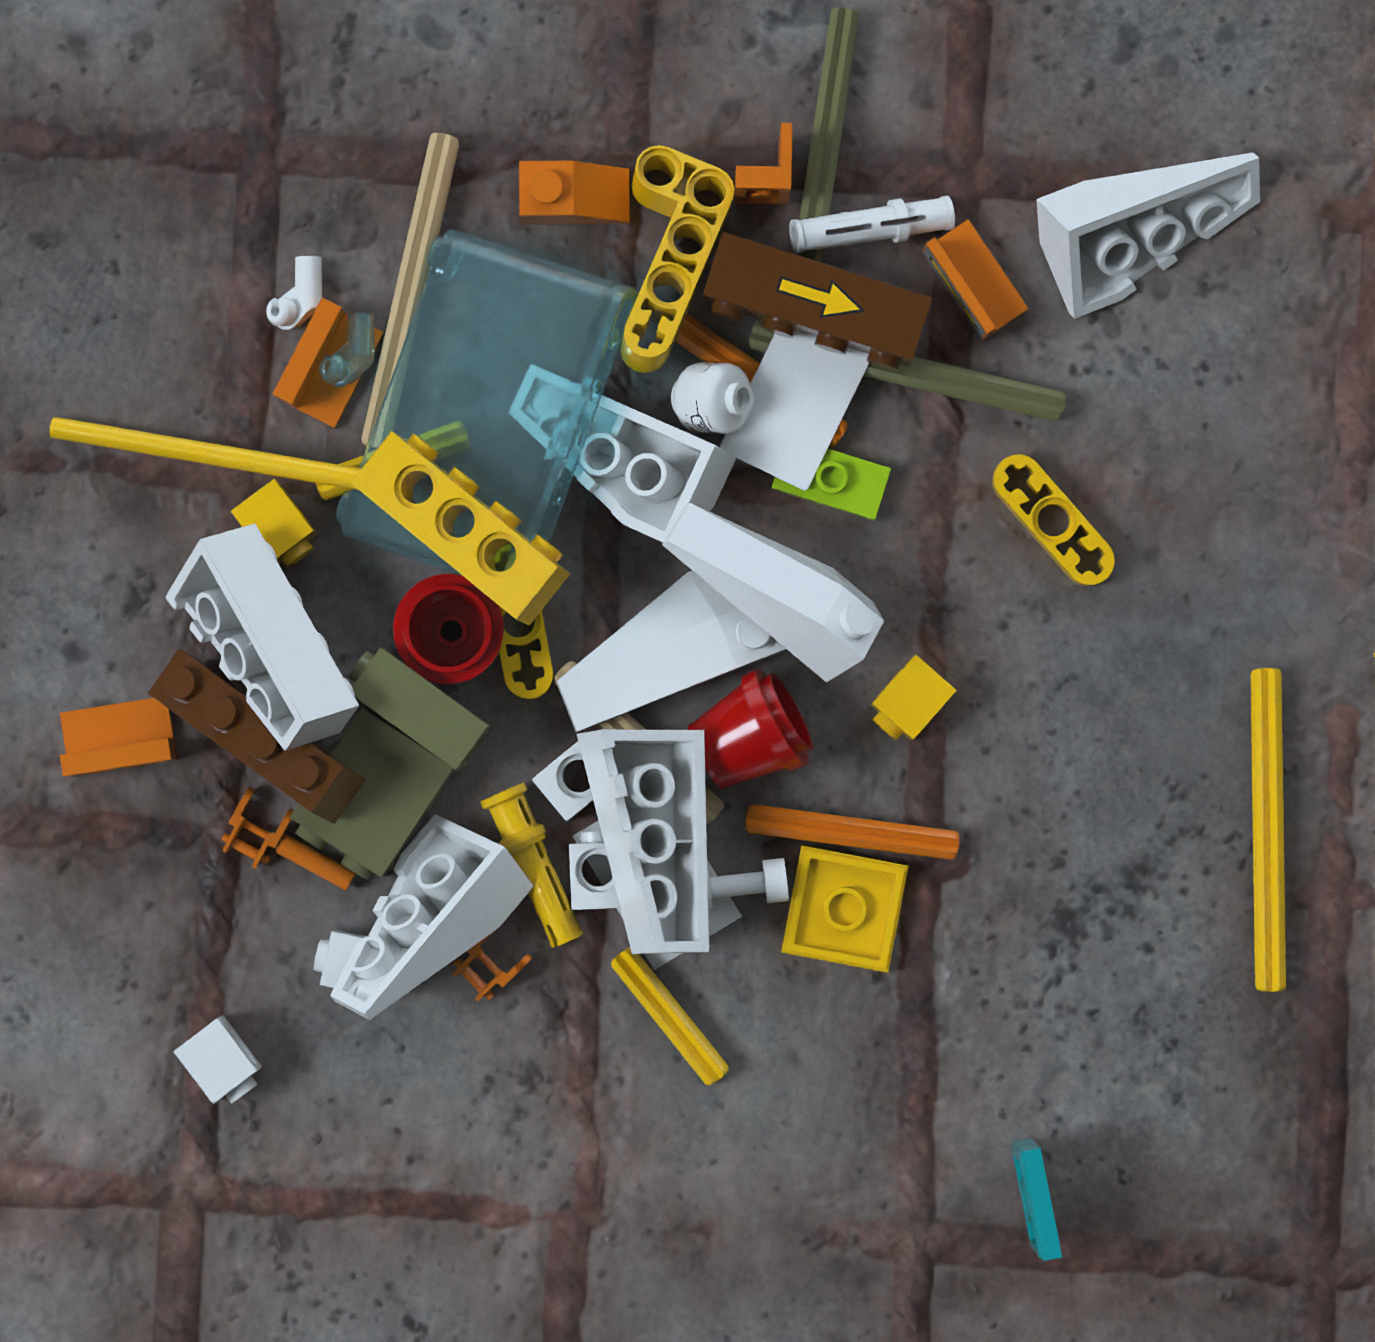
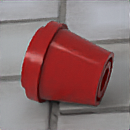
(420, 625)
(753, 732)

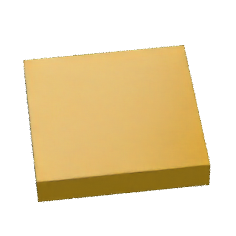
(844, 909)

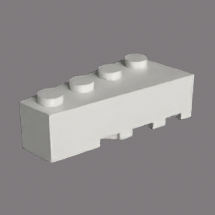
(263, 636)
(654, 832)

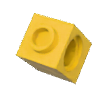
(278, 522)
(911, 699)

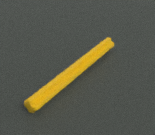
(1268, 830)

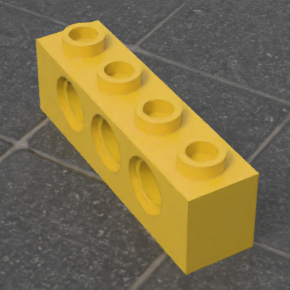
(389, 483)

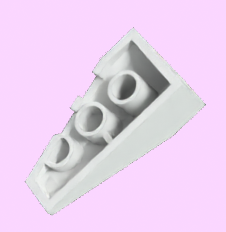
(1124, 225)
(444, 901)

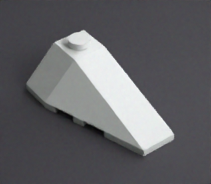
(649, 468)
(781, 590)
(663, 650)

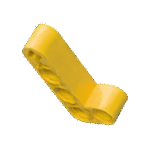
(670, 265)

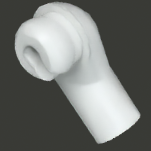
(302, 299)

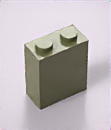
(418, 708)
(389, 805)

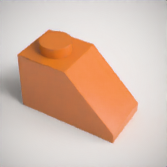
(573, 193)

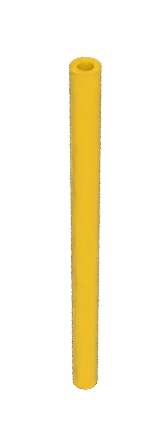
(203, 452)

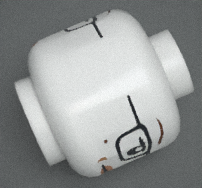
(712, 398)

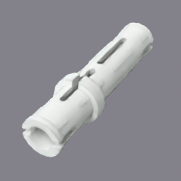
(932, 216)

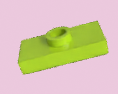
(843, 484)

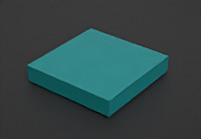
(1036, 1199)

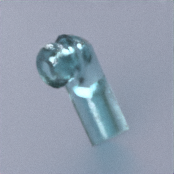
(355, 356)

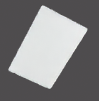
(796, 407)

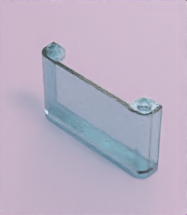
(499, 384)

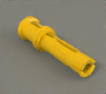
(524, 842)

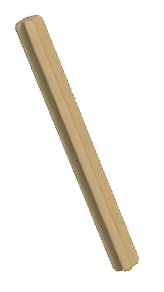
(414, 266)

